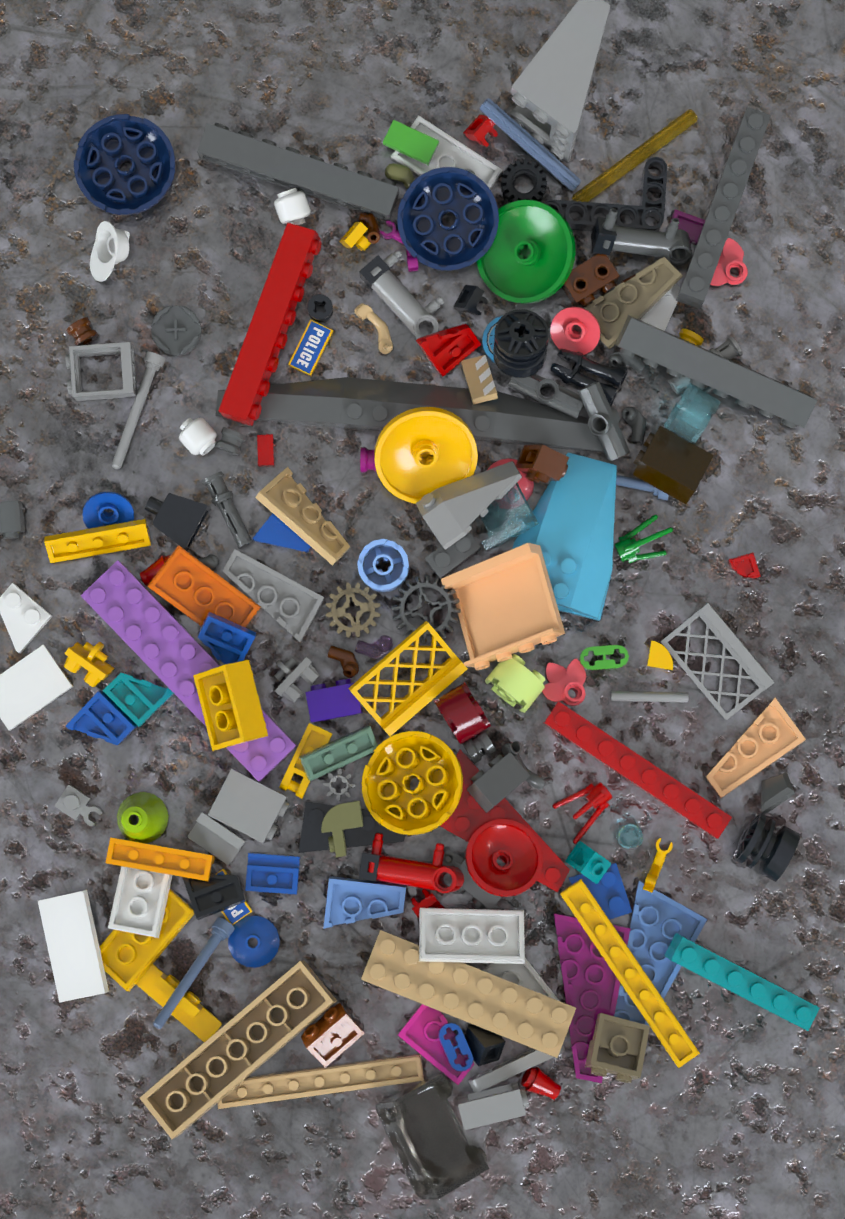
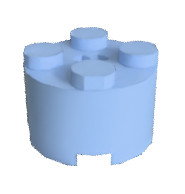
(389, 552)

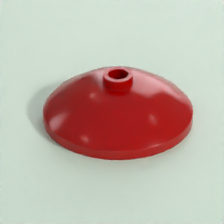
(515, 846)

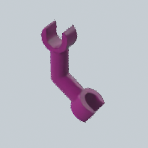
(411, 261)

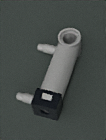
(397, 297)

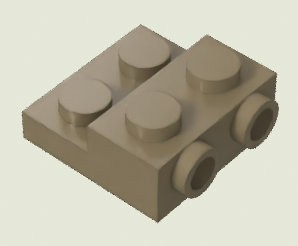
(617, 1048)

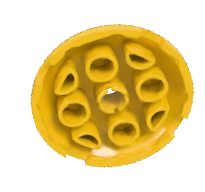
(389, 776)

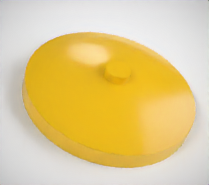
(424, 452)

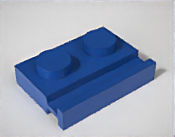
(272, 873)

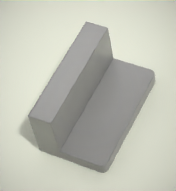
(216, 838)

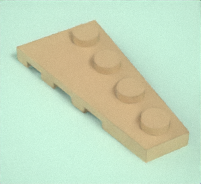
(293, 507)

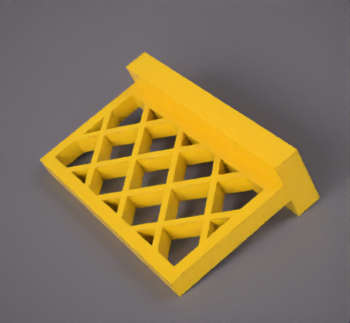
(424, 691)

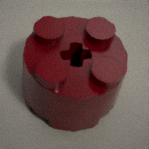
(462, 713)

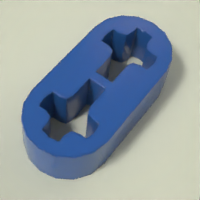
(461, 1045)

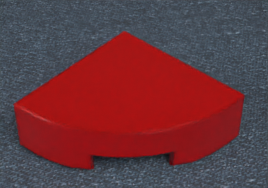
(745, 566)

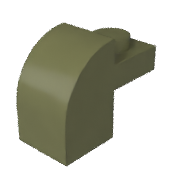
(341, 817)

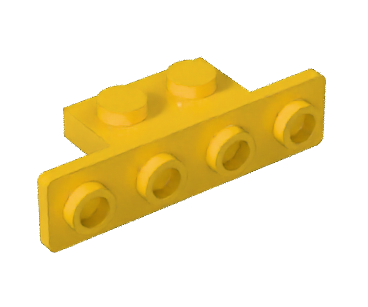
(188, 1010)

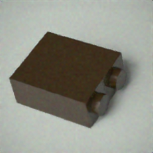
(672, 464)

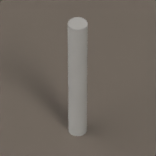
(640, 696)

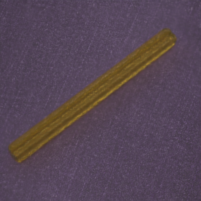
(636, 157)

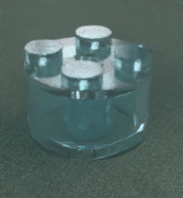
(692, 413)

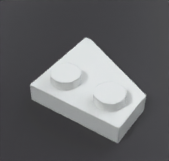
(22, 616)

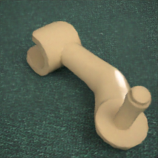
(384, 340)

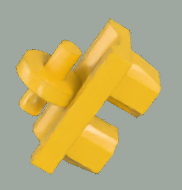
(91, 659)

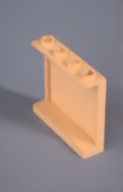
(505, 605)

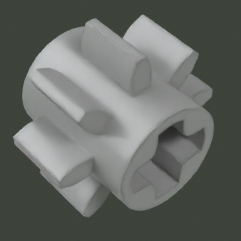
(334, 789)

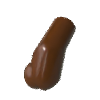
(373, 230)
(347, 660)

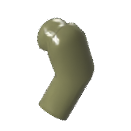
(399, 173)

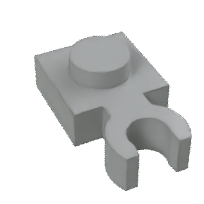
(75, 803)

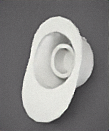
(109, 249)

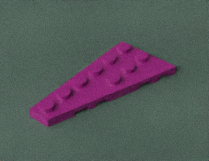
(587, 986)

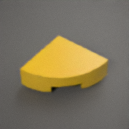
(659, 657)

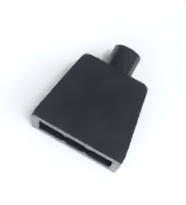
(178, 518)

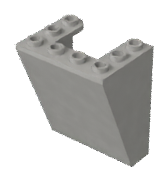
(558, 79)

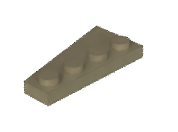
(632, 298)

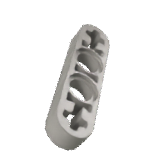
(508, 1069)

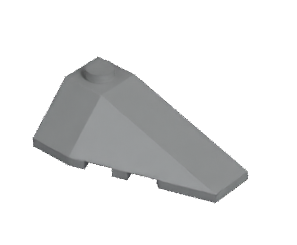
(456, 505)

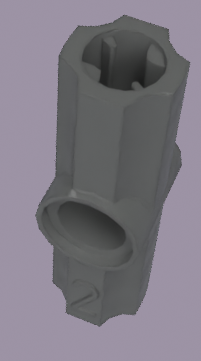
(562, 400)
(598, 409)

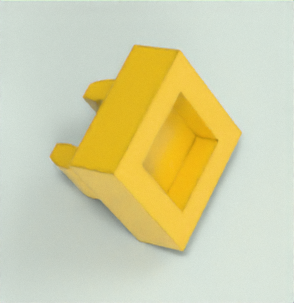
(355, 237)

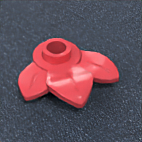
(730, 259)
(562, 680)

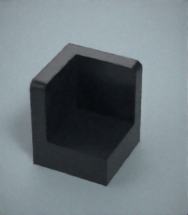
(484, 1045)

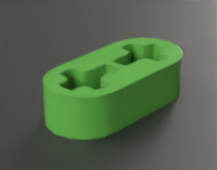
(604, 650)

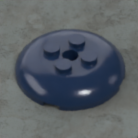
(118, 141)
(422, 215)

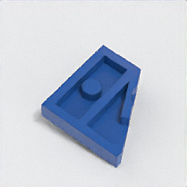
(102, 720)

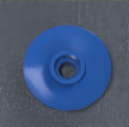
(96, 516)
(267, 938)

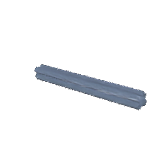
(530, 144)

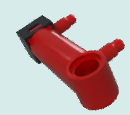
(408, 872)

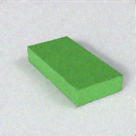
(410, 142)

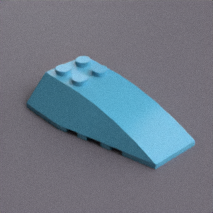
(577, 533)

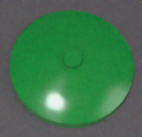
(529, 254)

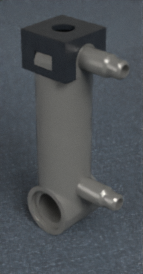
(672, 244)

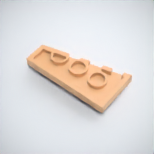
(761, 745)

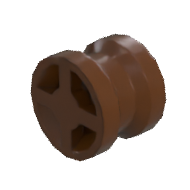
(82, 332)

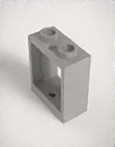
(73, 362)
(492, 1105)

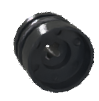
(518, 355)
(762, 844)

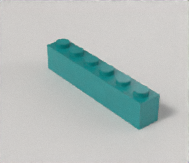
(741, 981)

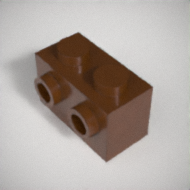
(590, 279)
(542, 463)

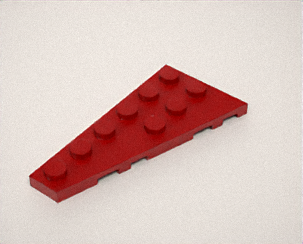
(470, 816)

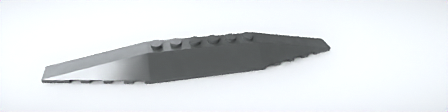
(373, 403)

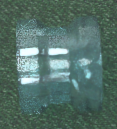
(629, 839)

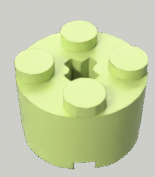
(516, 683)

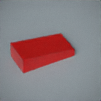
(265, 450)

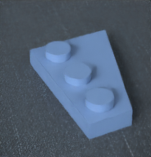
(361, 899)

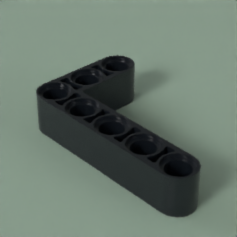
(637, 213)

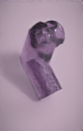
(375, 649)

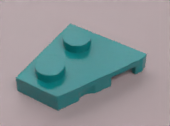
(137, 697)

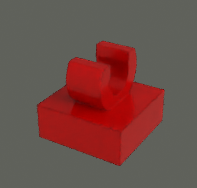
(479, 128)
(429, 902)

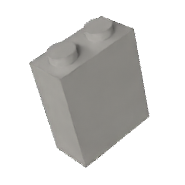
(249, 806)

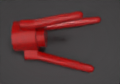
(597, 796)

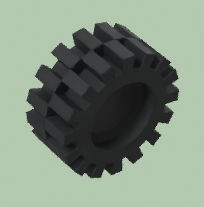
(527, 169)

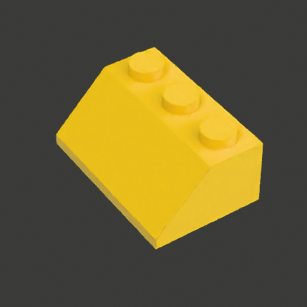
(230, 705)

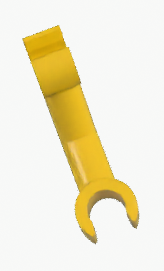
(656, 867)

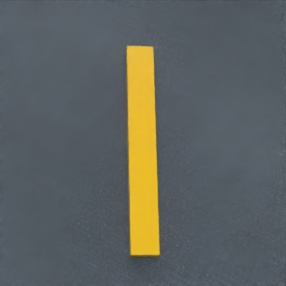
(629, 973)

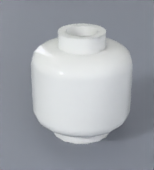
(292, 207)
(197, 436)

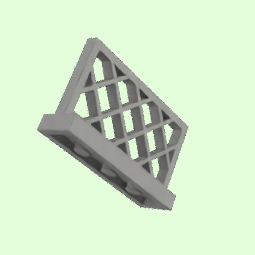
(736, 649)

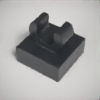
(469, 299)

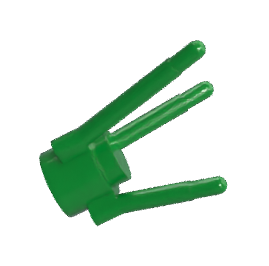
(628, 548)

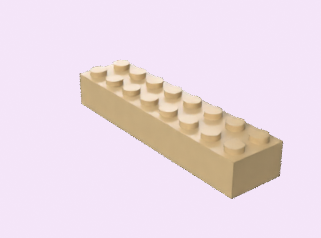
(470, 995)
(238, 1049)

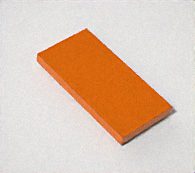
(199, 590)

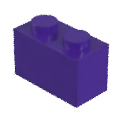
(332, 701)

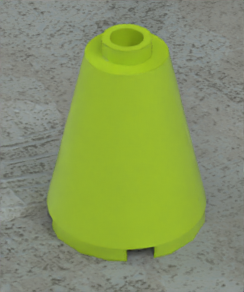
(151, 814)

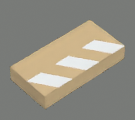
(479, 379)

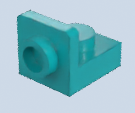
(588, 862)

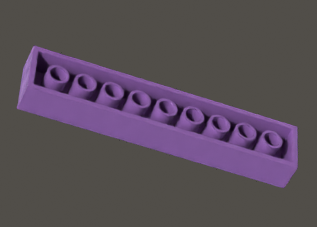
(174, 656)

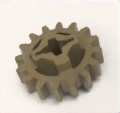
(365, 607)

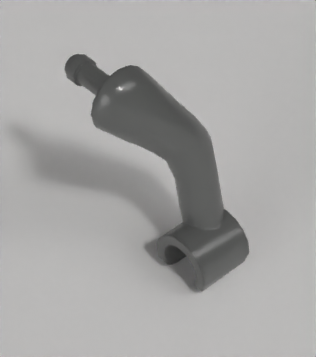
(535, 780)

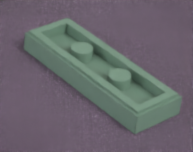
(338, 753)

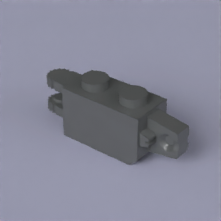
(481, 897)

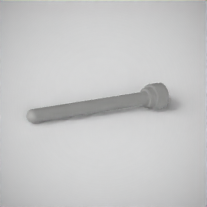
(153, 363)

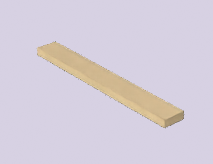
(325, 1080)

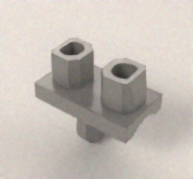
(287, 687)

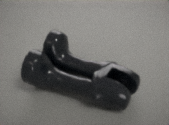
(613, 375)

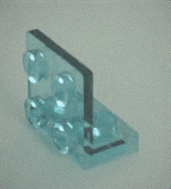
(507, 518)

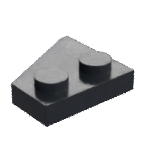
(214, 895)

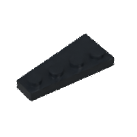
(314, 840)

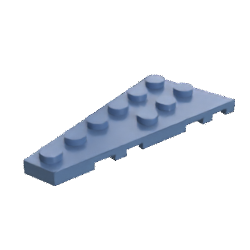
(651, 931)

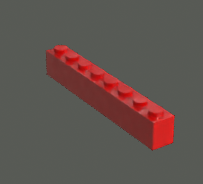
(270, 324)
(637, 770)

